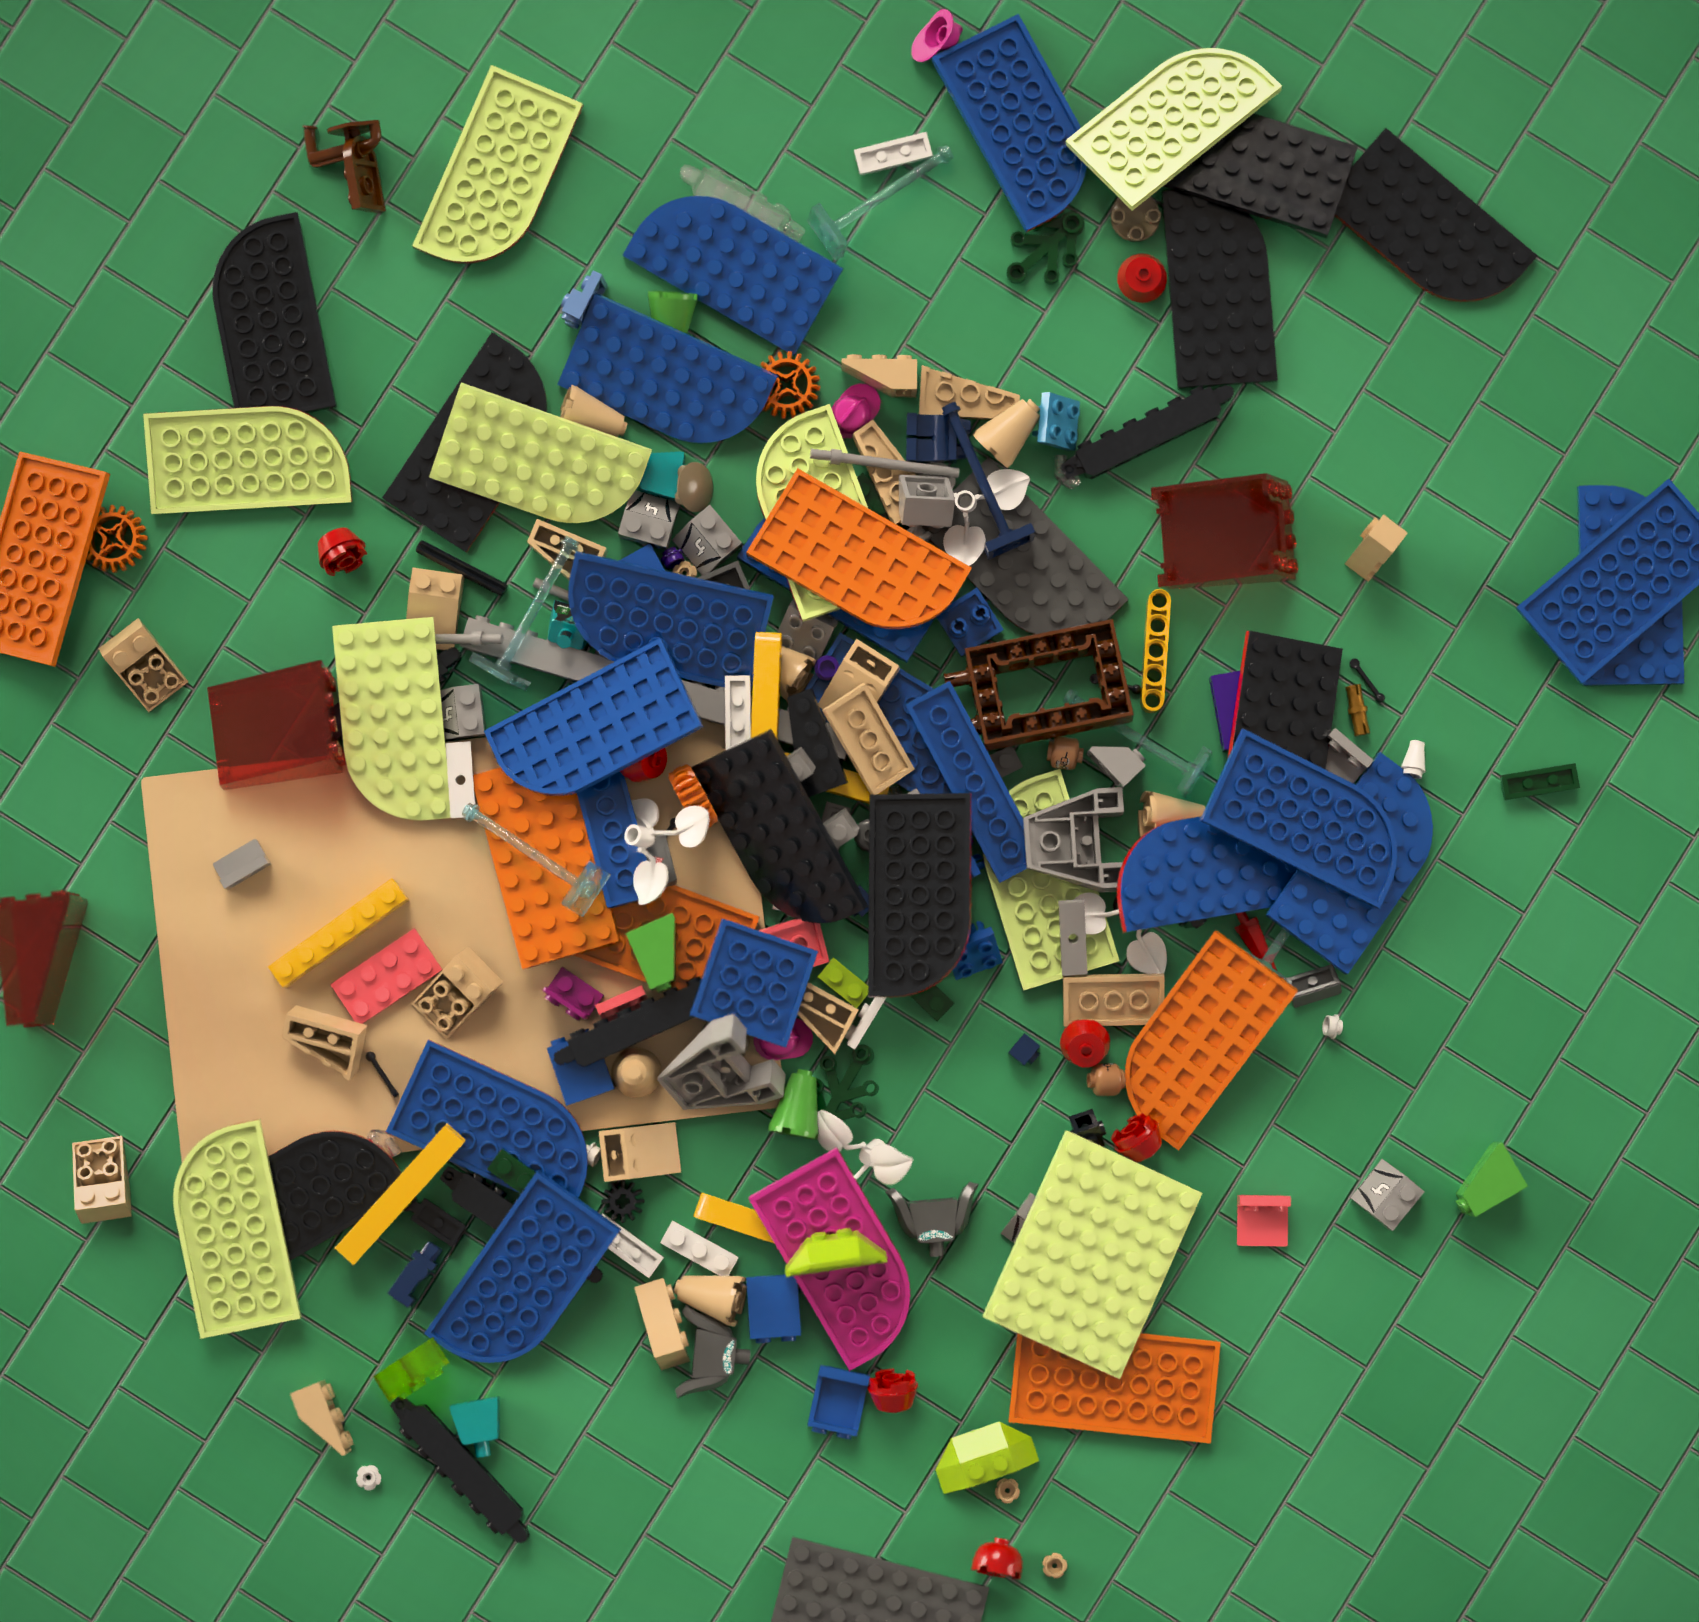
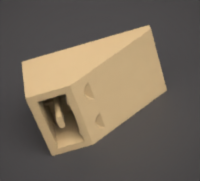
(889, 376)
(143, 665)
(858, 667)
(457, 992)
(639, 1152)
(101, 1180)
(318, 1411)

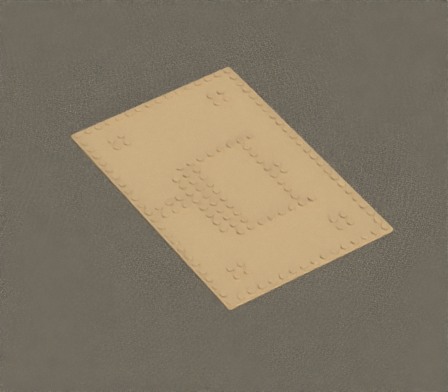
(325, 857)

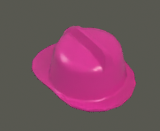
(936, 36)
(856, 408)
(798, 1044)

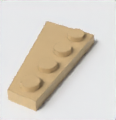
(974, 399)
(874, 443)

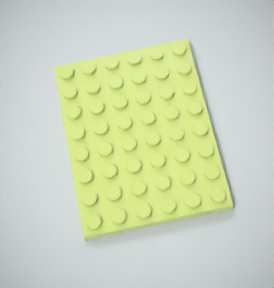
(1092, 1254)

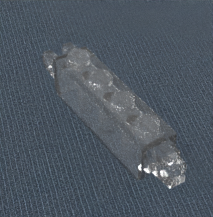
(712, 183)

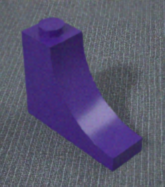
(1224, 694)

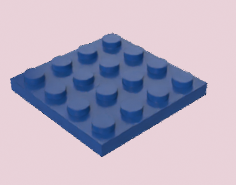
(755, 980)

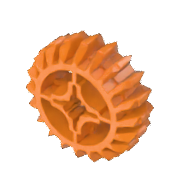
(794, 376)
(120, 529)
(690, 791)

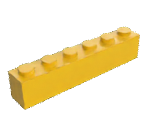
(338, 933)

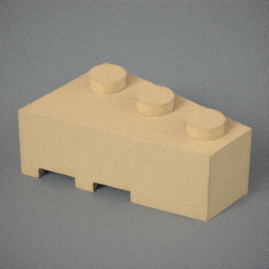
(546, 542)
(1378, 543)
(826, 1016)
(327, 1037)
(663, 1323)

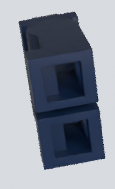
(933, 439)
(414, 1273)

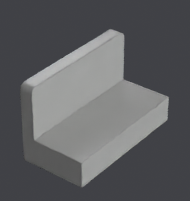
(241, 864)

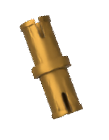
(1357, 710)

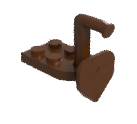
(359, 161)

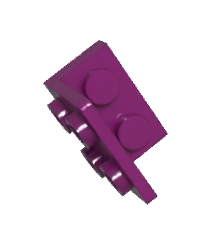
(573, 993)

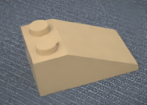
(436, 596)

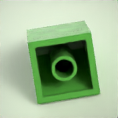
(656, 951)
(1490, 1181)

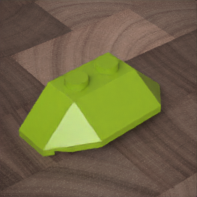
(834, 1252)
(984, 1456)

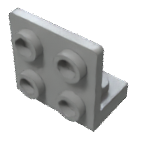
(807, 636)
(1345, 757)

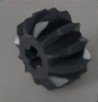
(628, 1207)

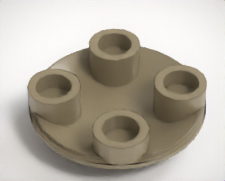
(1135, 224)
(694, 487)

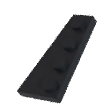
(813, 736)

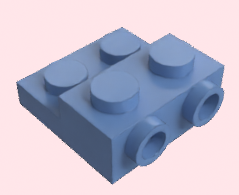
(577, 303)

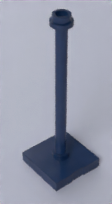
(1008, 538)

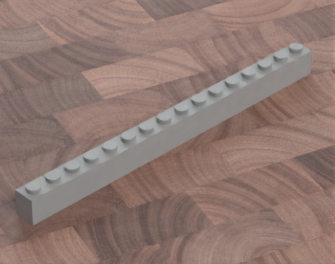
(578, 664)

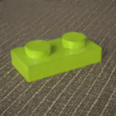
(844, 982)

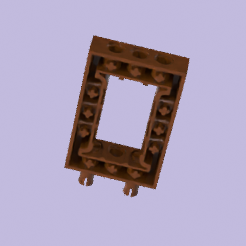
(1038, 650)

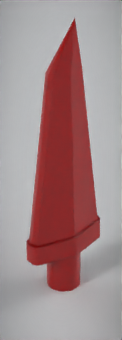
(1252, 935)

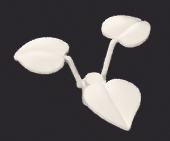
(969, 542)
(652, 877)
(1144, 955)
(888, 1162)

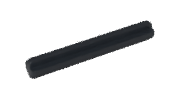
(461, 567)

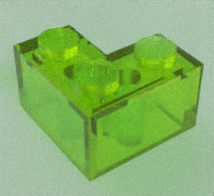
(411, 1370)

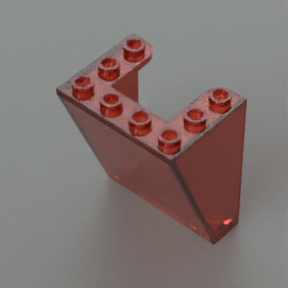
(1226, 532)
(275, 727)
(37, 953)

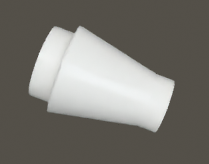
(1414, 760)

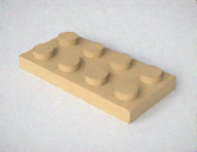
(868, 739)
(1112, 998)

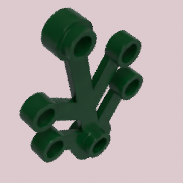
(1049, 245)
(841, 1092)

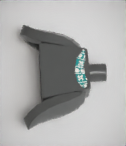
(934, 1218)
(713, 1354)

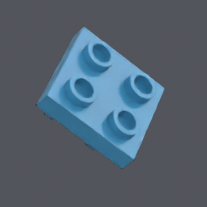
(1058, 421)

